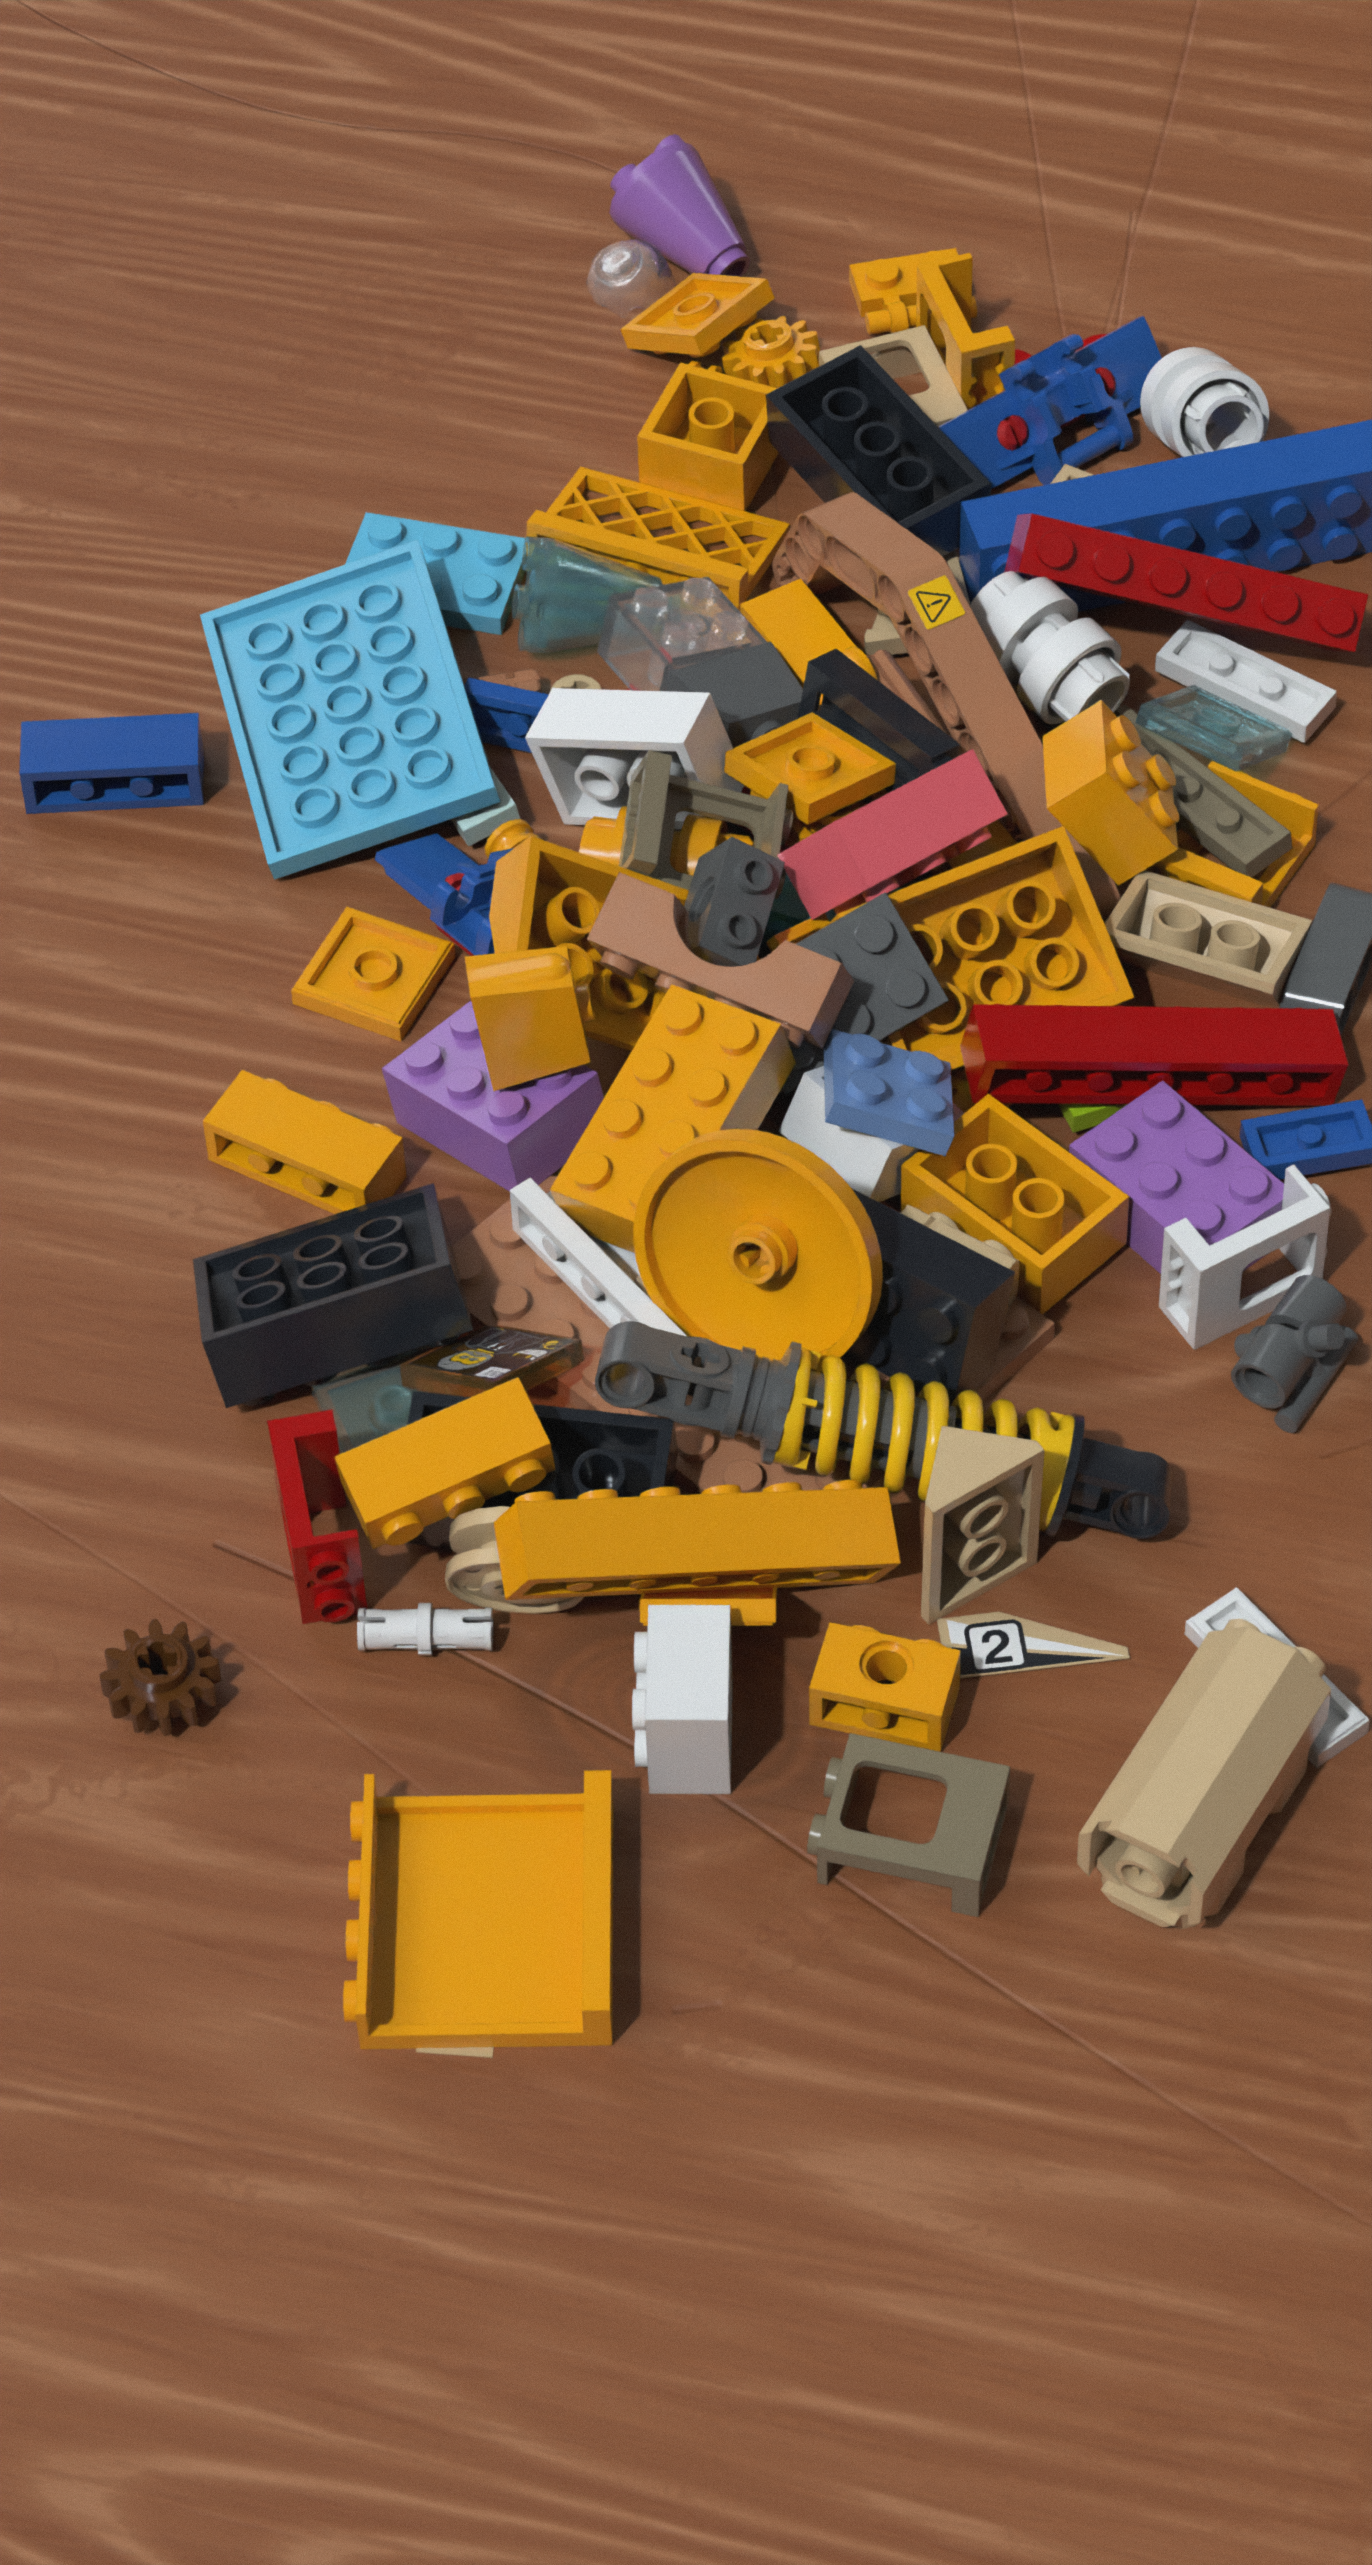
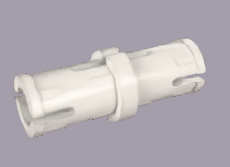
(425, 1629)

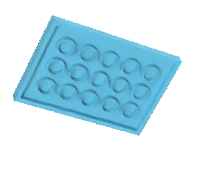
(348, 709)

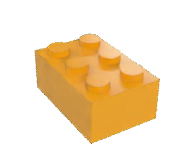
(1024, 1192)

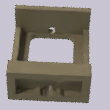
(658, 797)
(965, 1834)

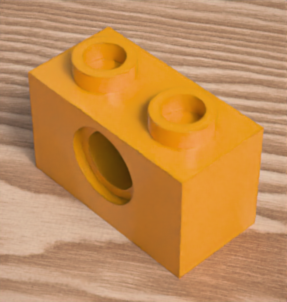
(908, 1712)

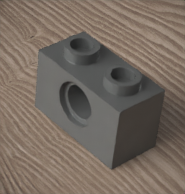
(731, 902)

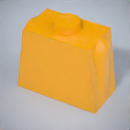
(529, 1013)

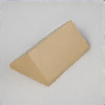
(1206, 938)
(978, 1516)

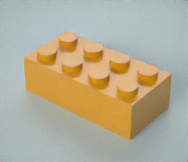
(687, 1076)

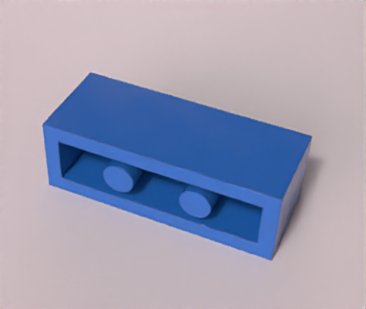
(112, 763)

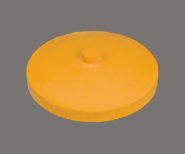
(757, 1246)

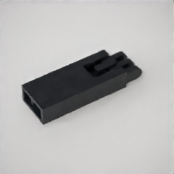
(874, 716)

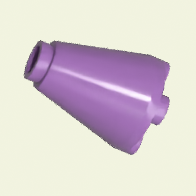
(678, 210)

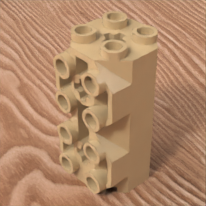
(1206, 1776)

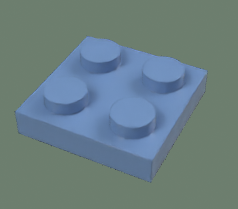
(888, 1092)

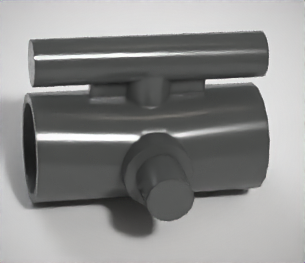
(1294, 1351)

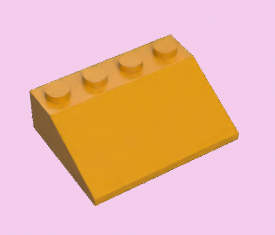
(552, 900)
(1007, 934)

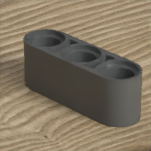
(1333, 955)

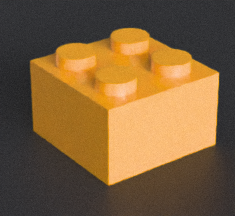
(707, 438)
(1110, 792)

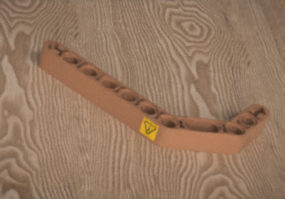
(915, 587)

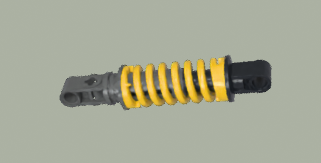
(871, 1425)

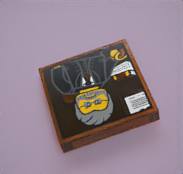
(490, 1358)

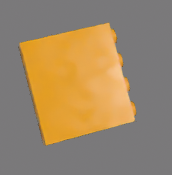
(482, 1919)

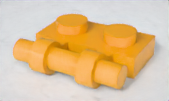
(888, 290)

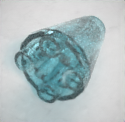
(567, 594)

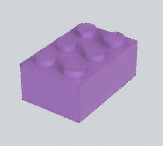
(507, 1135)
(1177, 1169)

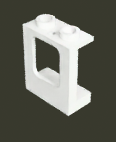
(1204, 1281)

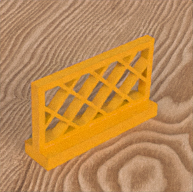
(662, 554)

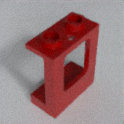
(307, 1481)

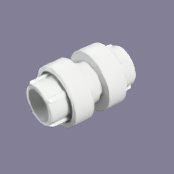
(1202, 403)
(1043, 646)

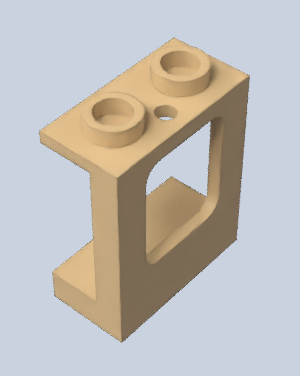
(907, 354)

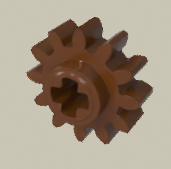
(160, 1677)

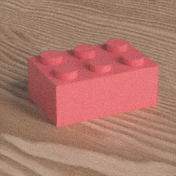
(894, 837)

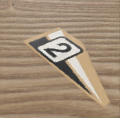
(1010, 1644)

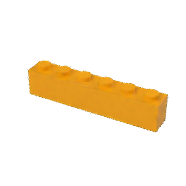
(695, 1541)

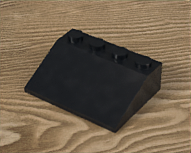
(330, 1297)

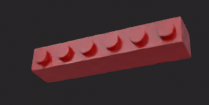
(1186, 583)
(1125, 1050)

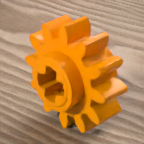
(772, 352)

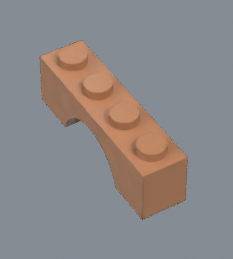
(648, 934)

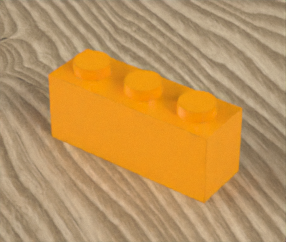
(303, 1145)
(446, 1464)

